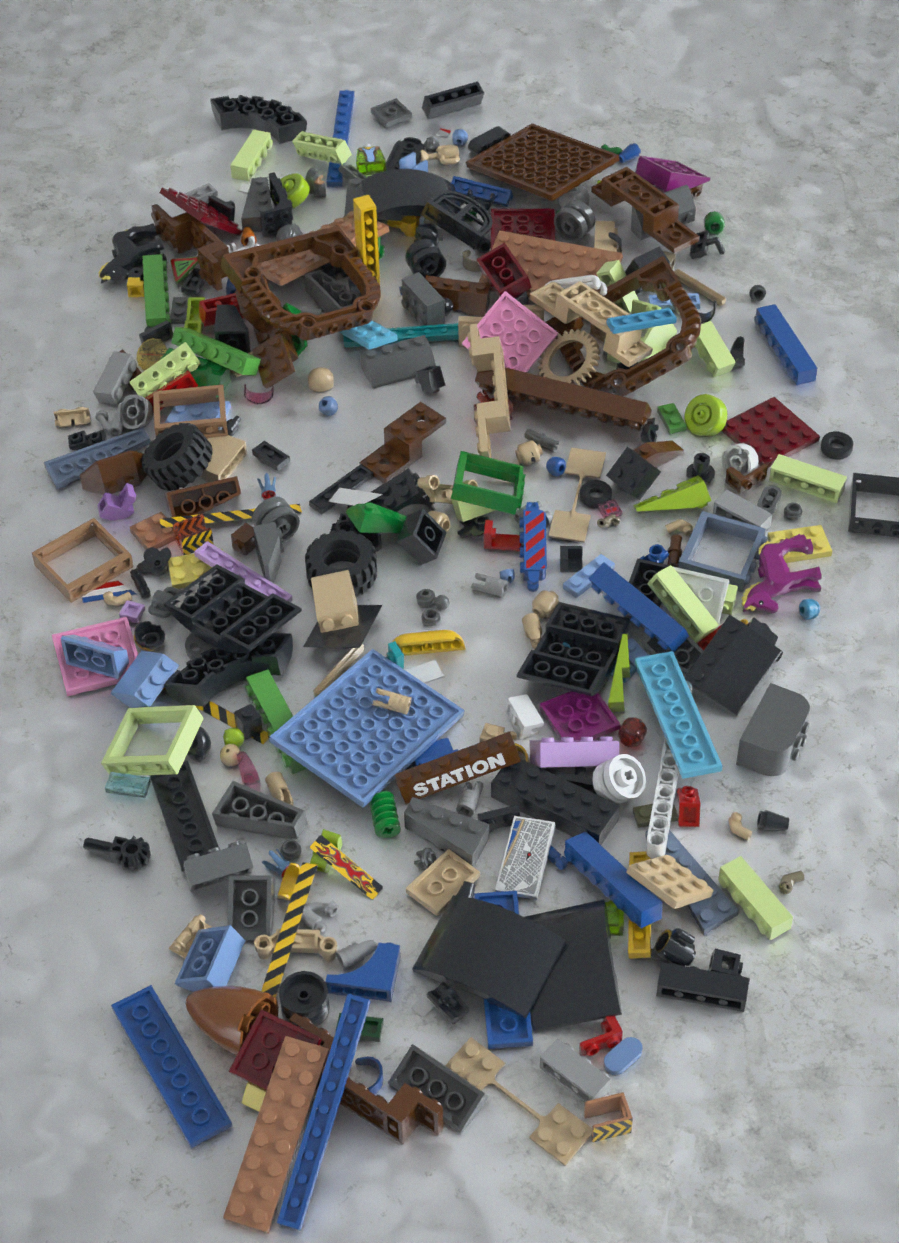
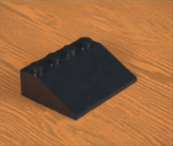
(733, 665)

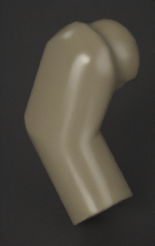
(608, 521)
(788, 880)

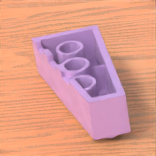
(572, 752)

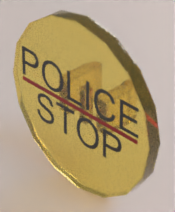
(150, 353)

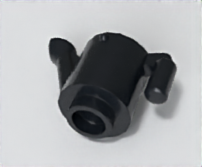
(674, 947)

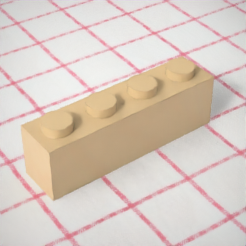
(602, 240)

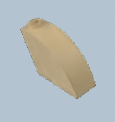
(226, 456)

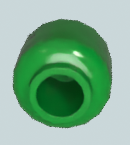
(714, 223)

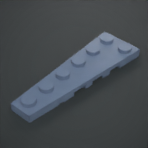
(69, 466)
(710, 911)

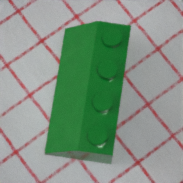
(208, 373)

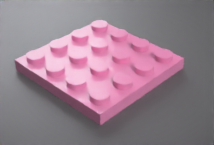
(520, 331)
(113, 633)

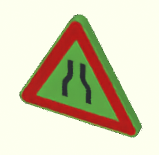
(182, 267)

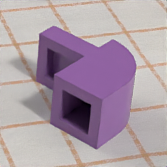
(117, 507)

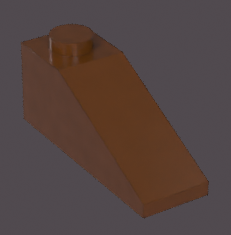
(659, 452)

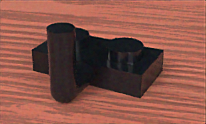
(700, 248)

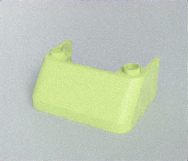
(655, 336)

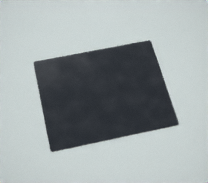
(347, 637)

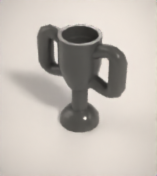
(159, 598)

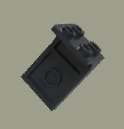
(279, 216)
(402, 492)

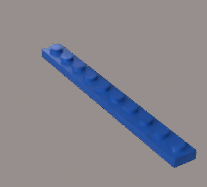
(341, 131)
(323, 1112)

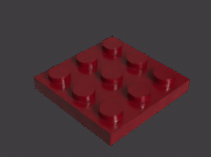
(262, 1047)

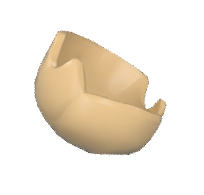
(320, 379)

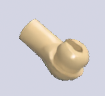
(680, 525)
(116, 601)
(737, 828)

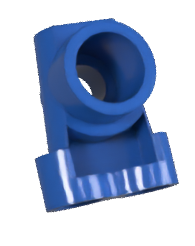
(656, 554)

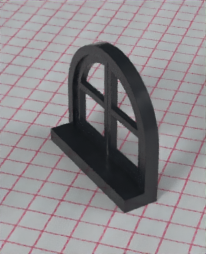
(453, 223)

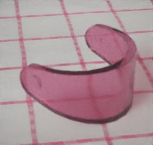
(258, 398)
(247, 769)

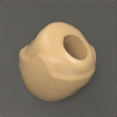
(229, 755)

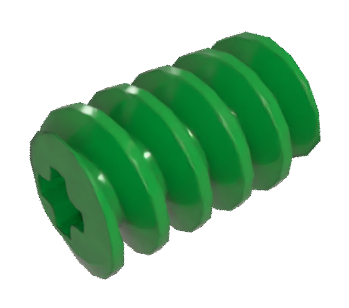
(384, 815)

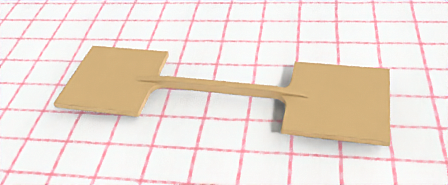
(571, 524)
(558, 1132)

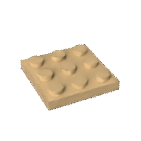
(670, 881)

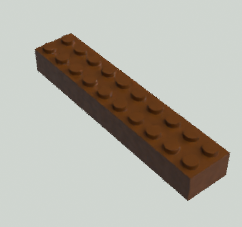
(570, 398)

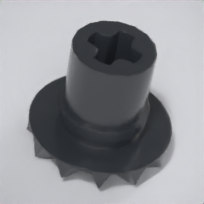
(701, 467)

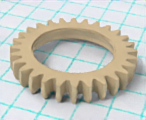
(592, 355)

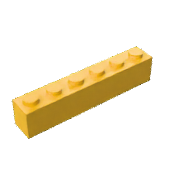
(366, 233)

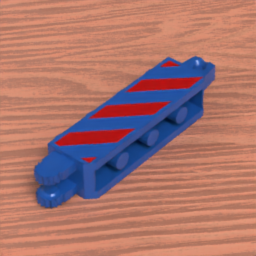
(534, 545)

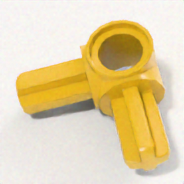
(407, 225)

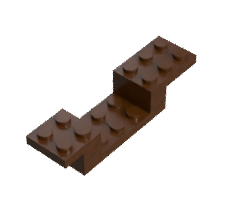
(658, 210)
(186, 233)
(275, 346)
(395, 1118)

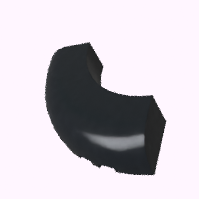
(258, 115)
(220, 669)

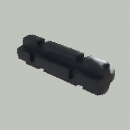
(140, 583)

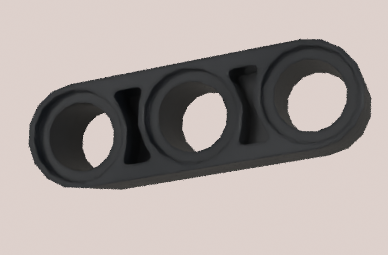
(487, 140)

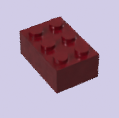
(504, 271)

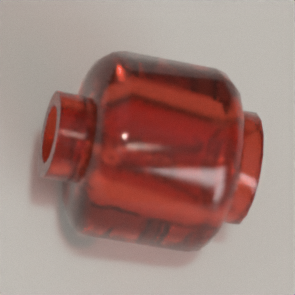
(632, 732)

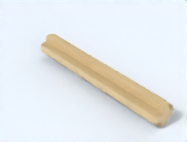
(700, 288)
(339, 669)

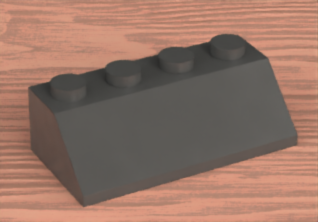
(686, 210)
(396, 361)

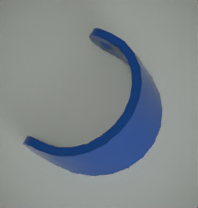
(375, 1063)

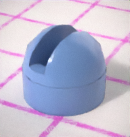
(507, 574)

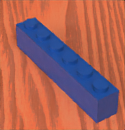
(785, 344)
(638, 607)
(612, 880)

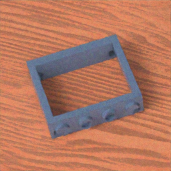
(729, 527)

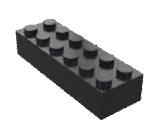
(555, 800)

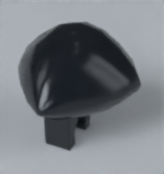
(426, 231)
(200, 746)

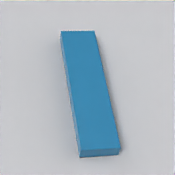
(641, 320)

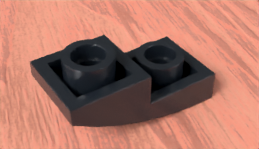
(81, 440)

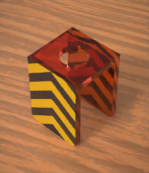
(192, 534)

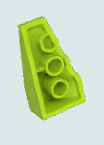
(688, 494)

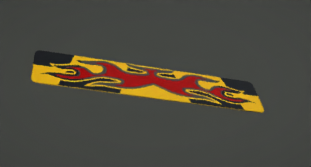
(346, 867)

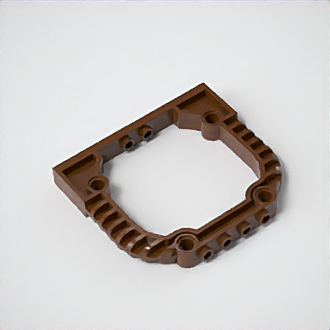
(329, 243)
(656, 278)

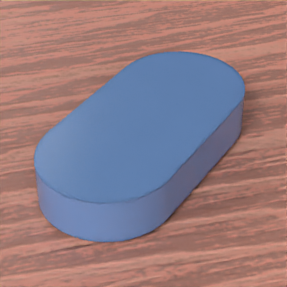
(623, 1056)

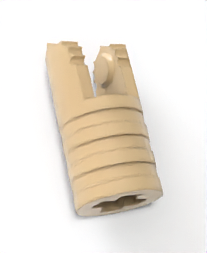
(532, 628)
(397, 702)
(278, 787)

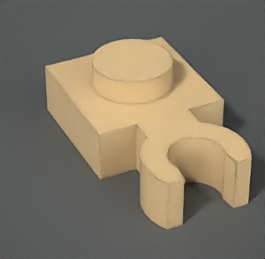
(490, 731)

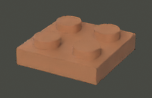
(151, 534)

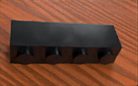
(452, 100)
(702, 986)

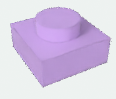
(132, 611)

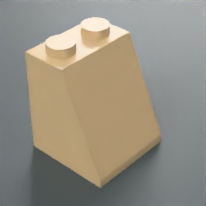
(335, 601)

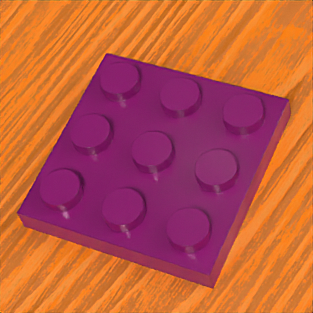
(579, 716)

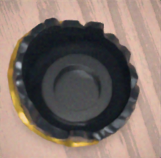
(149, 636)

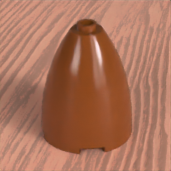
(228, 1013)

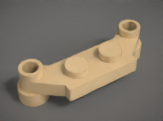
(439, 492)
(305, 942)

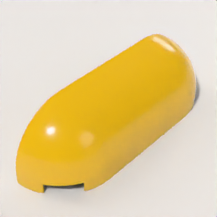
(429, 642)

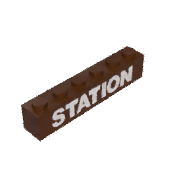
(457, 767)

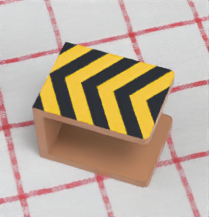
(607, 1105)

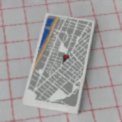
(525, 857)

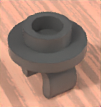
(426, 857)

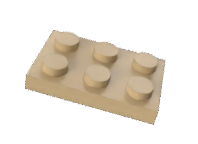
(441, 881)

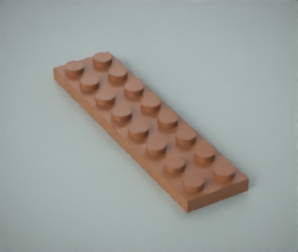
(276, 1134)

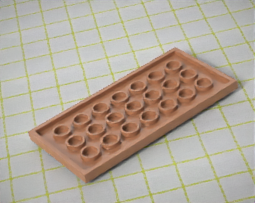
(551, 259)
(293, 266)

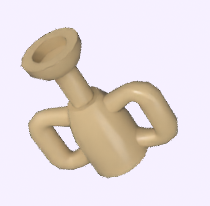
(445, 154)

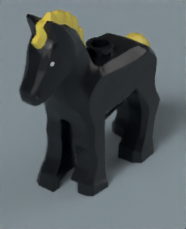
(127, 254)

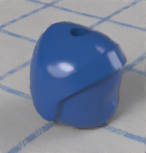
(556, 466)

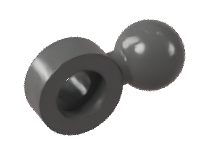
(427, 598)

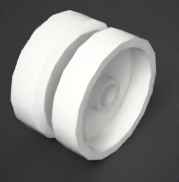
(619, 779)

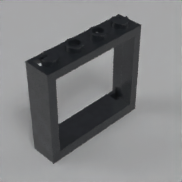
(872, 484)

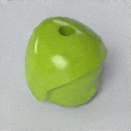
(233, 736)

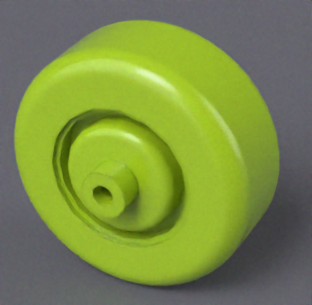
(296, 188)
(705, 415)

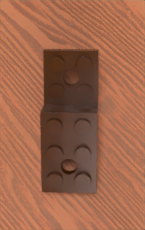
(403, 442)

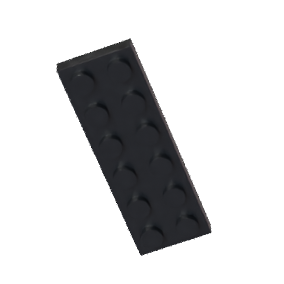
(184, 813)

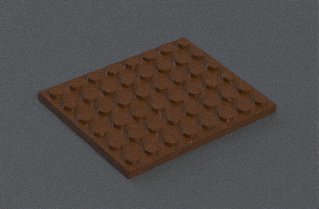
(542, 161)

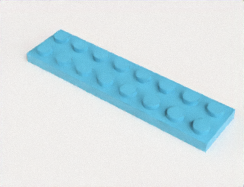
(678, 715)

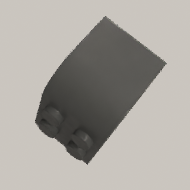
(774, 732)

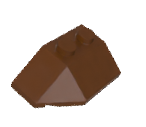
(113, 473)

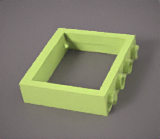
(153, 764)

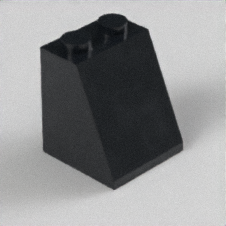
(231, 328)

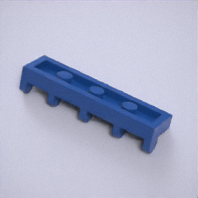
(482, 191)

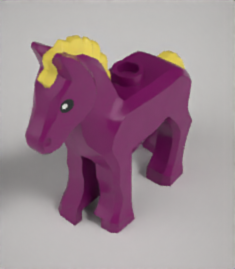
(777, 576)

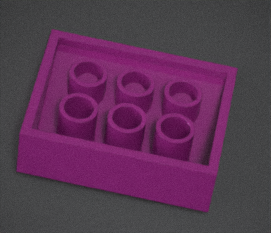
(668, 173)

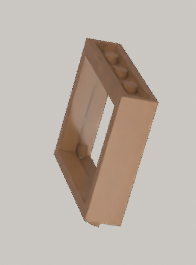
(193, 395)
(92, 579)

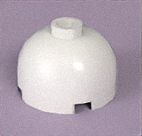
(740, 457)

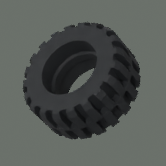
(177, 456)
(343, 547)

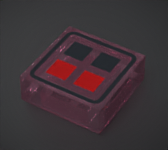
(609, 508)

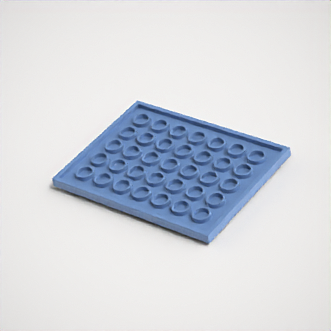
(362, 744)

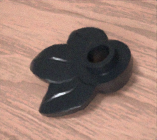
(473, 527)
(155, 561)

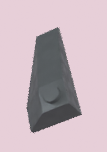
(686, 654)

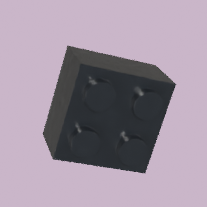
(633, 473)
(421, 536)

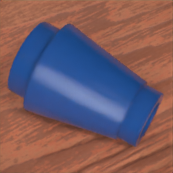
(630, 152)

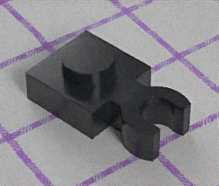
(649, 431)

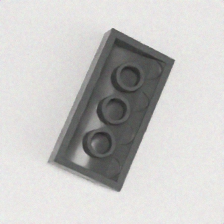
(457, 1096)

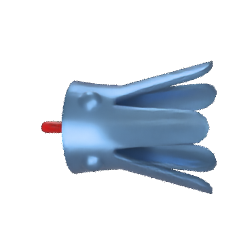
(269, 490)
(282, 864)

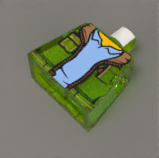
(370, 160)

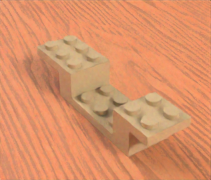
(586, 302)
(494, 415)

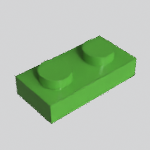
(671, 418)

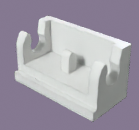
(523, 716)

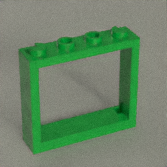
(485, 497)

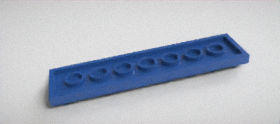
(502, 1026)
(171, 1066)

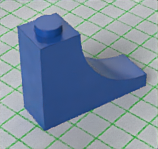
(372, 980)

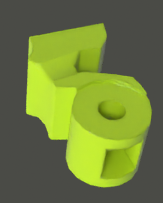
(321, 864)

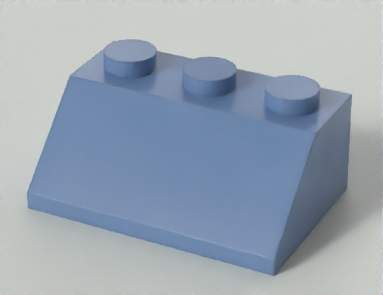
(94, 655)
(144, 679)
(210, 958)

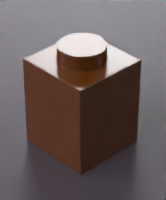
(243, 539)

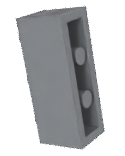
(115, 378)
(739, 509)
(574, 1072)

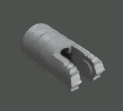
(492, 585)
(469, 798)
(355, 953)

